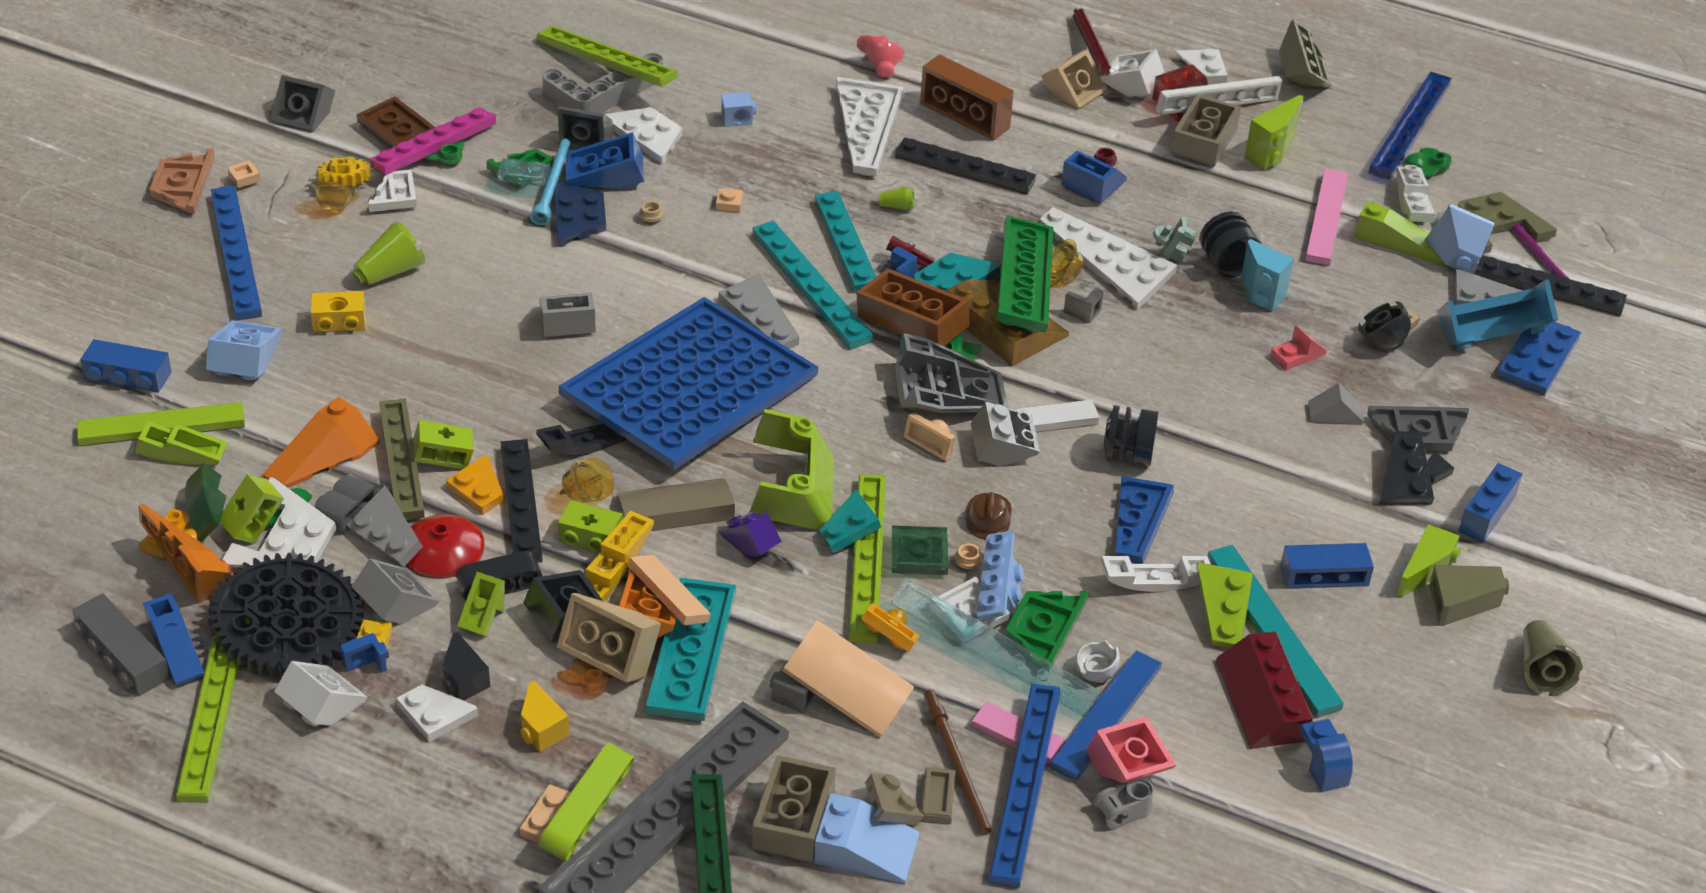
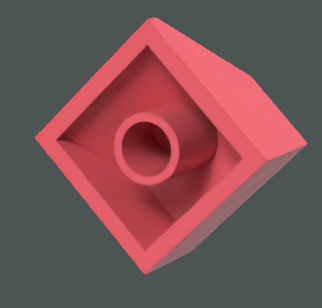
(1129, 751)

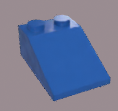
(607, 164)

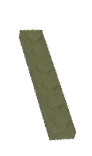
(400, 458)

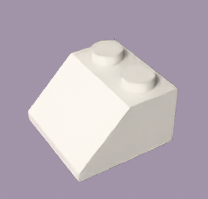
(1134, 73)
(318, 693)

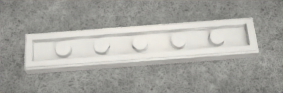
(1232, 92)

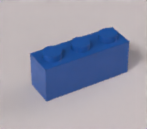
(126, 365)
(1490, 502)
(1326, 565)

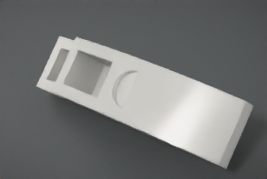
(1413, 194)

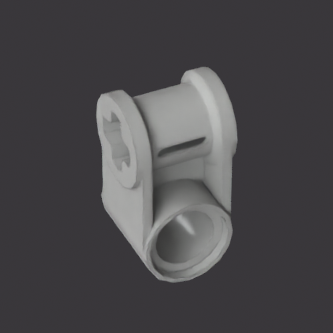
(1125, 802)

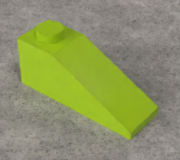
(1433, 549)

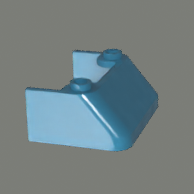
(1498, 316)

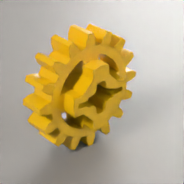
(344, 171)

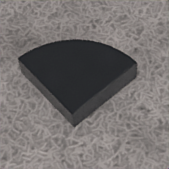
(1439, 468)

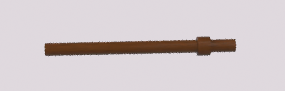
(939, 719)

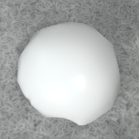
(1098, 661)

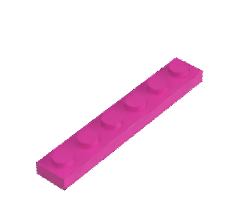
(432, 141)

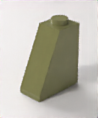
(1466, 591)

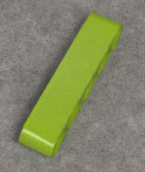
(586, 801)

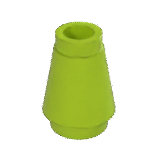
(898, 198)

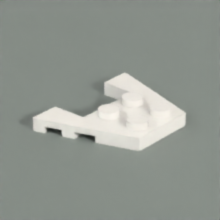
(296, 531)

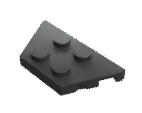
(1438, 425)

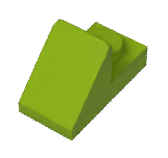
(481, 604)

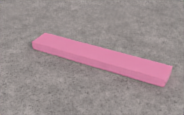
(1326, 217)

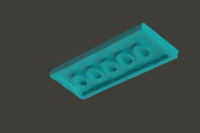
(692, 656)

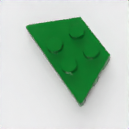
(1045, 621)

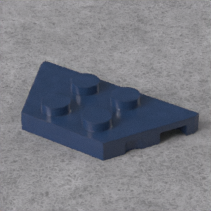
(578, 212)

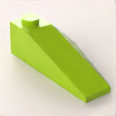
(1391, 230)

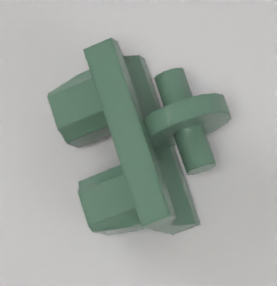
(1170, 239)

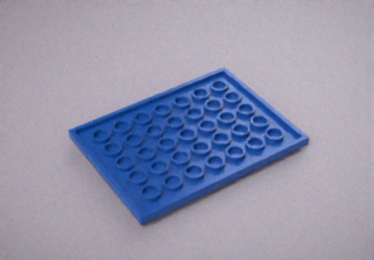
(688, 382)

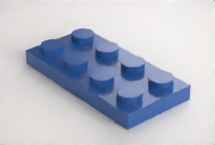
(1539, 357)

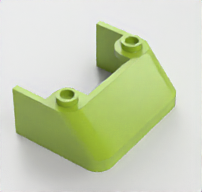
(806, 497)

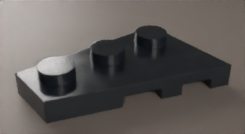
(1407, 471)

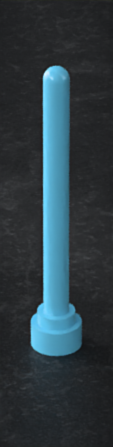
(541, 212)

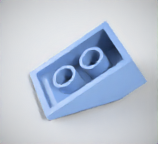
(242, 349)
(861, 844)

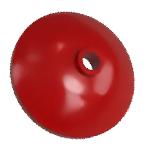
(447, 545)

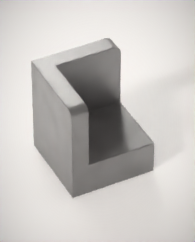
(1084, 308)

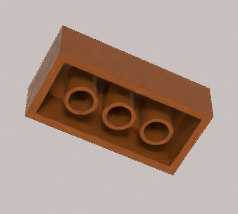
(966, 97)
(912, 307)

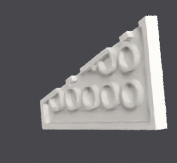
(868, 119)
(1115, 261)

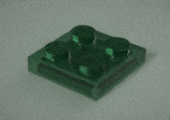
(919, 550)

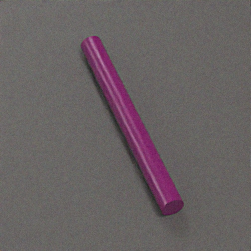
(1537, 251)

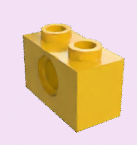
(338, 311)

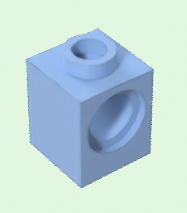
(737, 109)

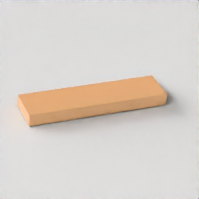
(669, 590)

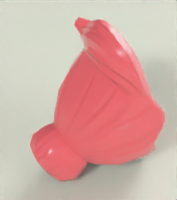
(881, 53)

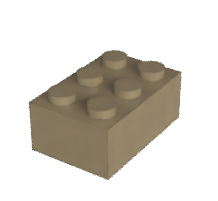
(1205, 130)
(793, 808)

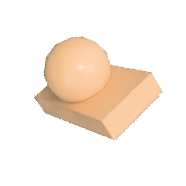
(930, 435)

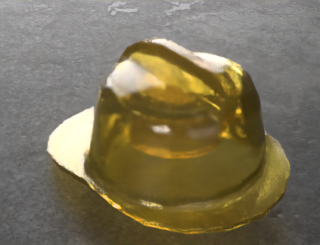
(333, 196)
(1065, 263)
(588, 481)

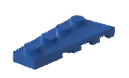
(1140, 516)

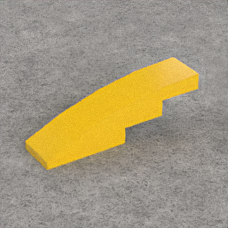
(616, 551)

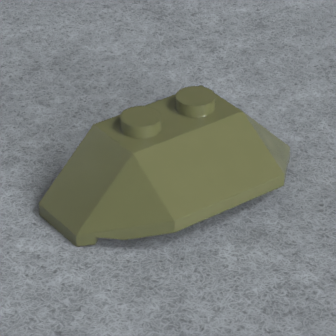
(1302, 58)

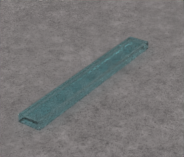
(994, 646)

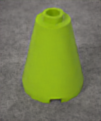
(388, 256)

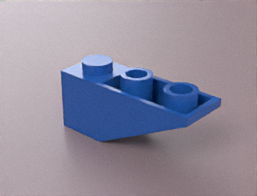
(173, 639)

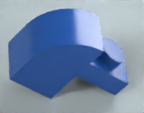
(1331, 757)

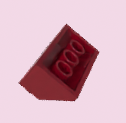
(1264, 691)

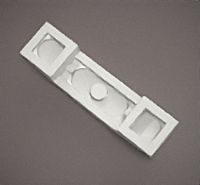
(1153, 576)

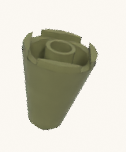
(1548, 659)

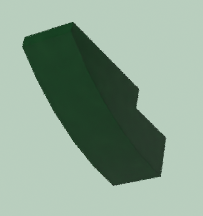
(204, 500)

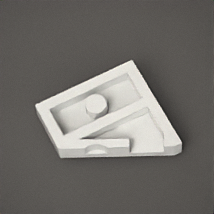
(1207, 61)
(394, 192)
(435, 711)

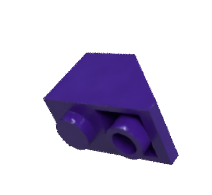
(751, 533)

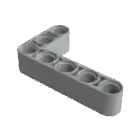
(598, 95)

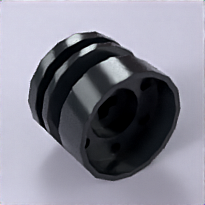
(1225, 242)
(1131, 435)

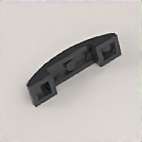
(579, 440)

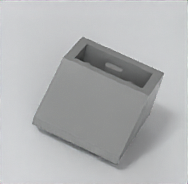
(567, 314)
(1003, 435)

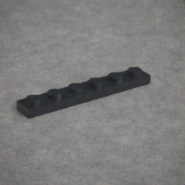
(965, 165)
(1562, 287)
(521, 497)

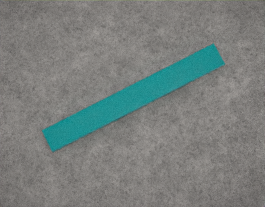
(1267, 618)

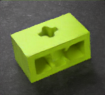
(442, 444)
(251, 508)
(586, 525)

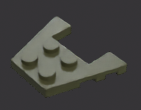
(1506, 213)

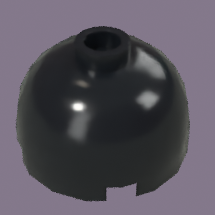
(1386, 326)

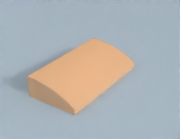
(848, 678)

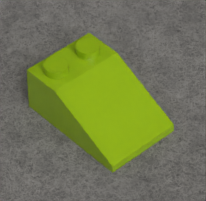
(1273, 133)

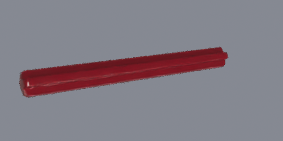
(1092, 42)

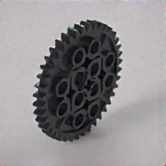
(285, 613)

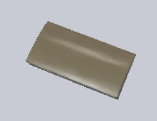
(681, 503)

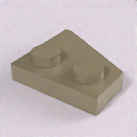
(892, 801)

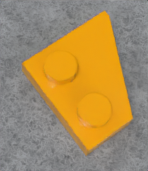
(477, 485)

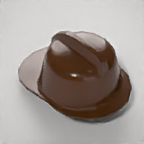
(988, 514)

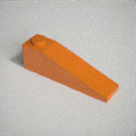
(328, 438)
(190, 559)
(643, 600)

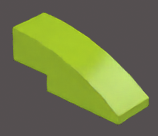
(179, 445)

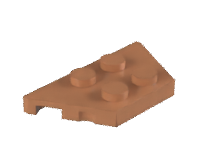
(182, 180)

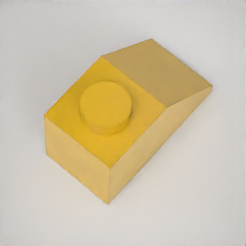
(542, 719)

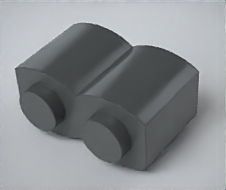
(345, 500)

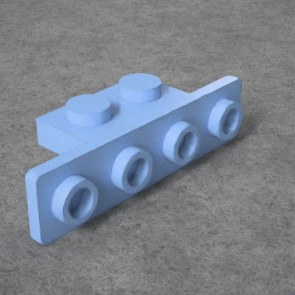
(1000, 577)

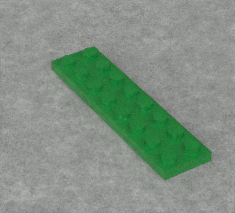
(1025, 274)

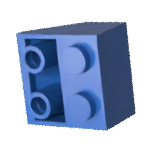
(1091, 176)

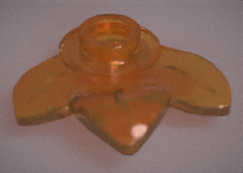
(585, 675)

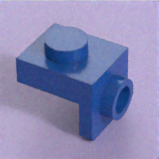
(363, 652)

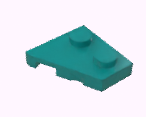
(849, 523)

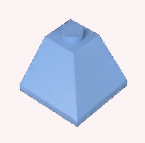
(1460, 238)

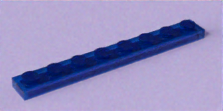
(1409, 126)

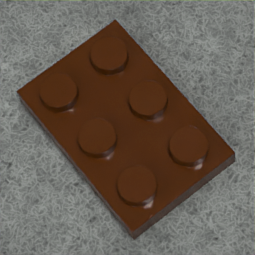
(393, 122)

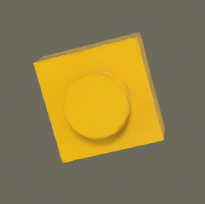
(381, 630)

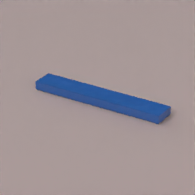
(1107, 712)

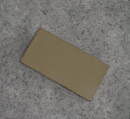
(938, 795)

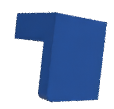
(903, 262)

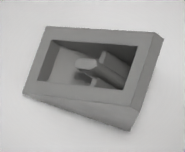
(1335, 407)

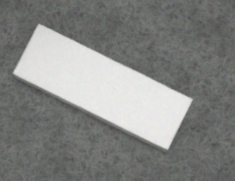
(1063, 415)

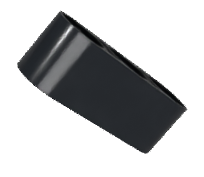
(514, 569)

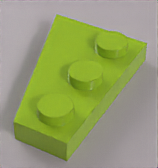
(1225, 602)

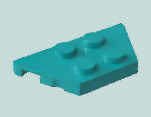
(956, 268)

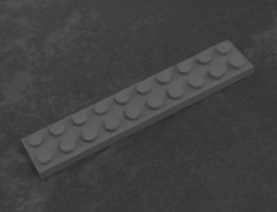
(664, 810)

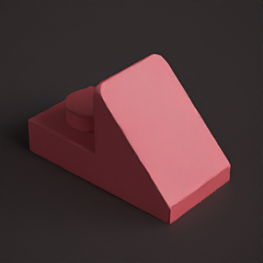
(1298, 350)

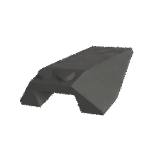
(942, 380)

